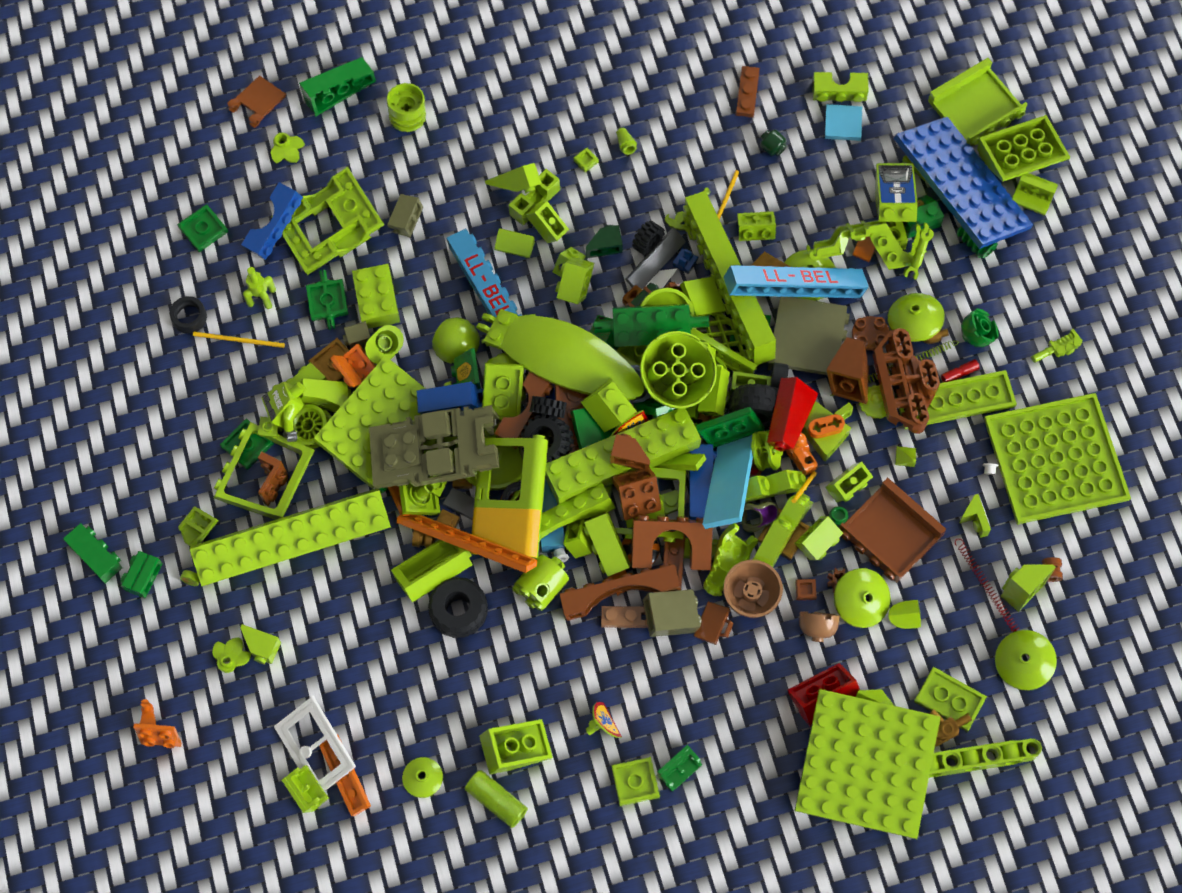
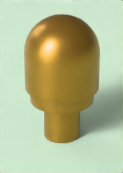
(942, 333)

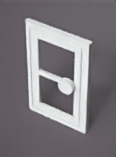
(300, 754)

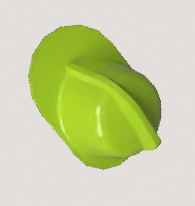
(384, 342)

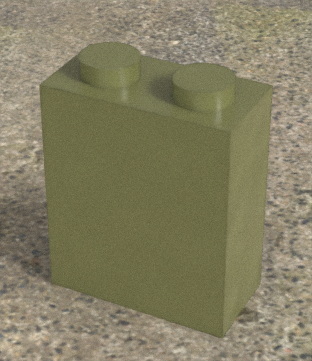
(672, 613)

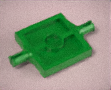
(327, 299)

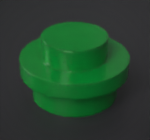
(838, 515)

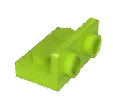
(756, 226)

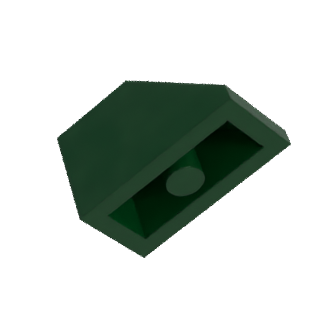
(605, 242)

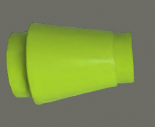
(626, 142)

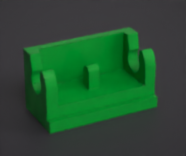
(679, 768)

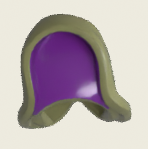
(768, 512)

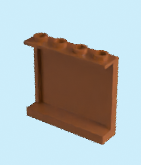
(892, 530)

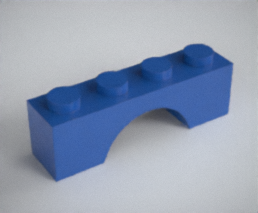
(263, 240)

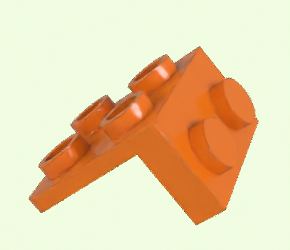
(353, 365)

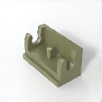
(405, 215)

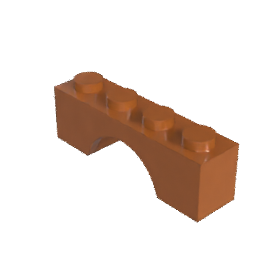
(513, 426)

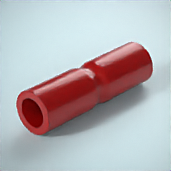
(962, 370)

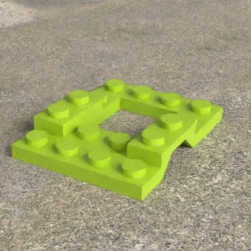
(352, 211)

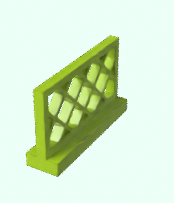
(732, 360)

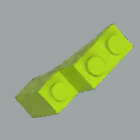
(325, 393)
(715, 402)
(775, 484)
(782, 529)

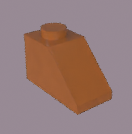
(629, 453)

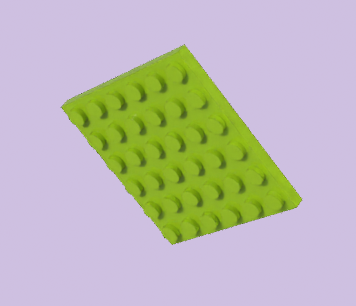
(1056, 458)
(867, 764)

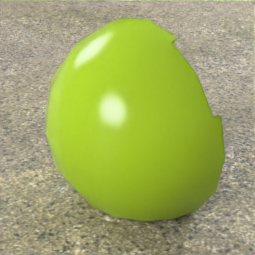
(454, 338)

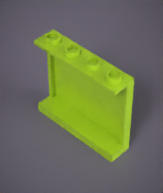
(976, 102)

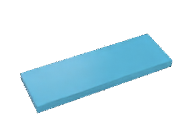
(729, 483)

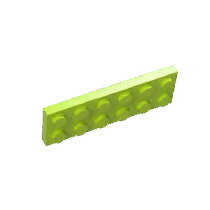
(970, 397)

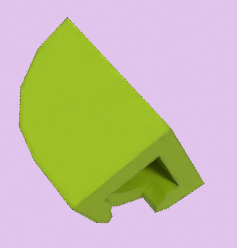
(905, 614)

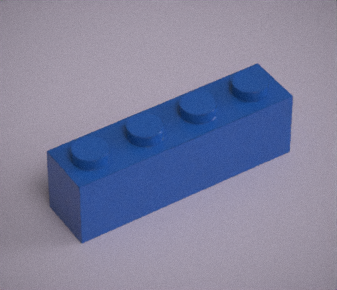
(700, 482)

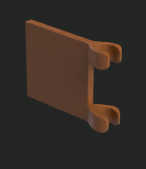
(259, 98)

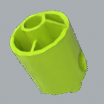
(542, 582)

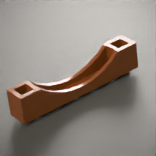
(581, 601)

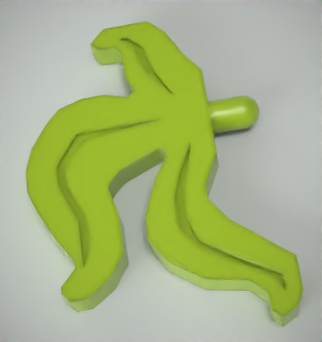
(677, 223)

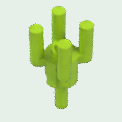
(257, 287)

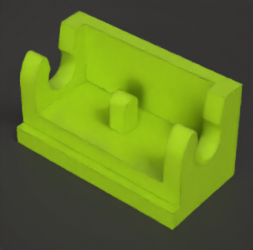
(305, 789)

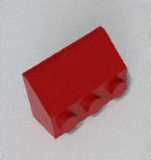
(833, 679)

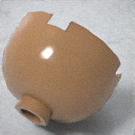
(818, 625)

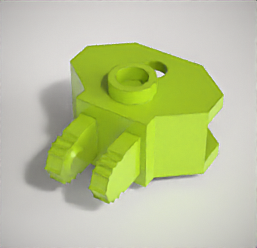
(763, 453)

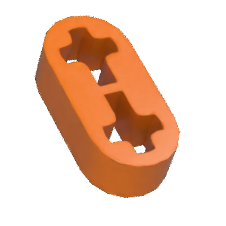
(825, 422)

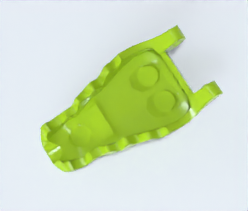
(728, 553)

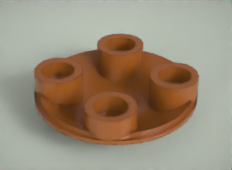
(870, 330)

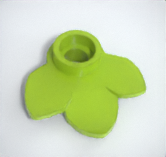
(286, 150)
(230, 652)

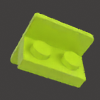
(1034, 193)

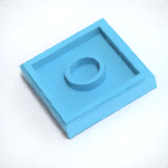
(843, 122)

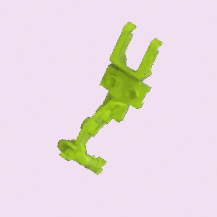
(883, 241)

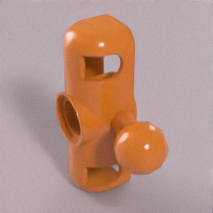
(801, 455)

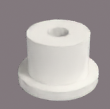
(990, 469)
(560, 553)

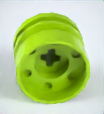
(406, 107)

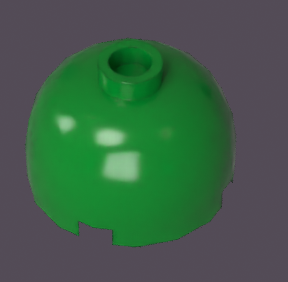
(978, 329)

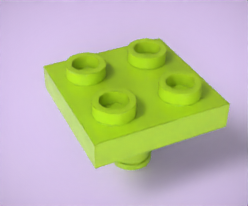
(419, 500)

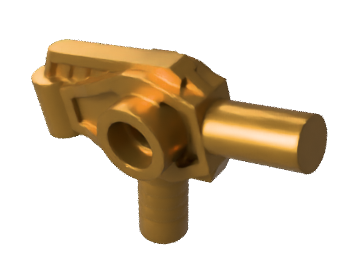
(949, 728)

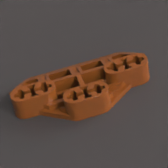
(911, 379)

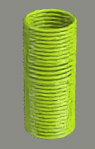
(492, 794)

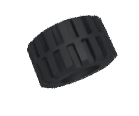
(560, 430)

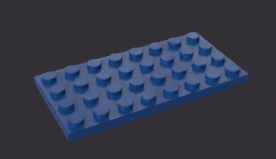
(963, 182)

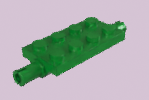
(644, 323)

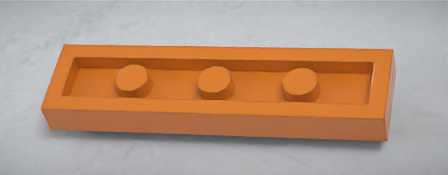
(348, 785)

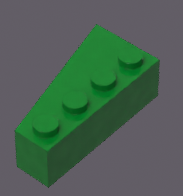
(336, 85)

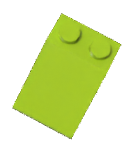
(515, 746)

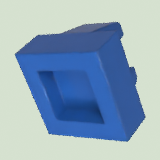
(685, 260)

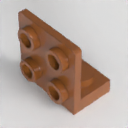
(276, 477)
(637, 493)

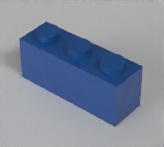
(448, 398)

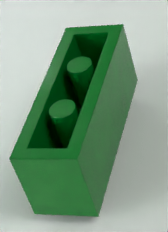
(93, 552)

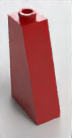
(790, 413)

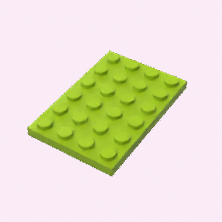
(381, 399)

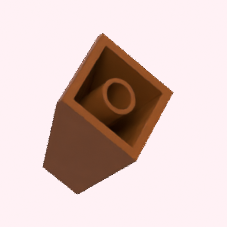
(850, 371)

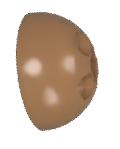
(756, 580)

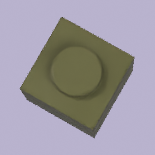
(356, 335)

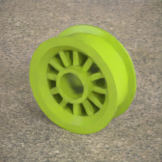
(303, 420)

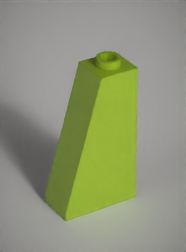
(827, 445)

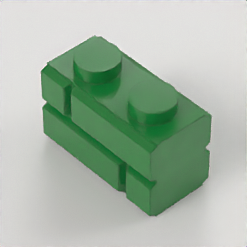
(141, 574)

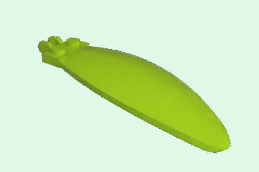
(560, 353)

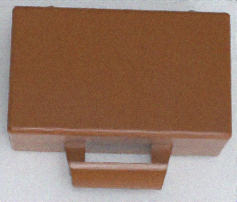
(713, 622)

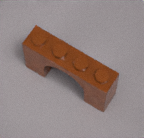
(647, 530)

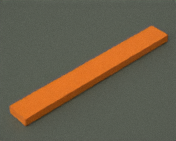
(468, 542)

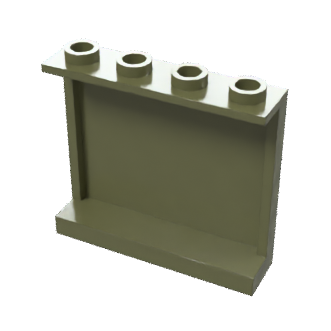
(808, 334)

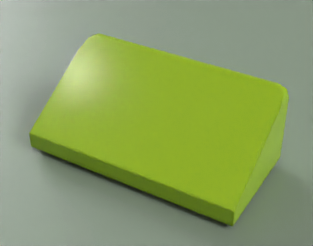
(514, 243)

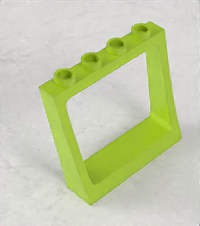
(305, 455)
(665, 474)

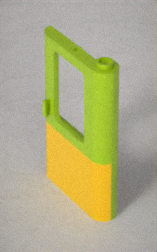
(507, 521)

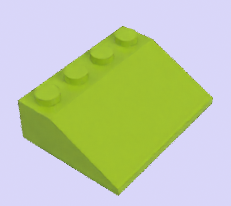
(1022, 148)

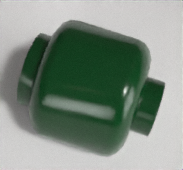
(773, 142)

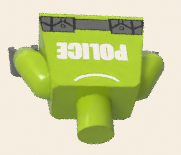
(283, 405)

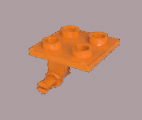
(153, 734)

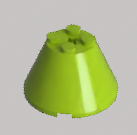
(678, 370)

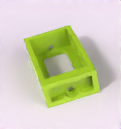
(431, 568)

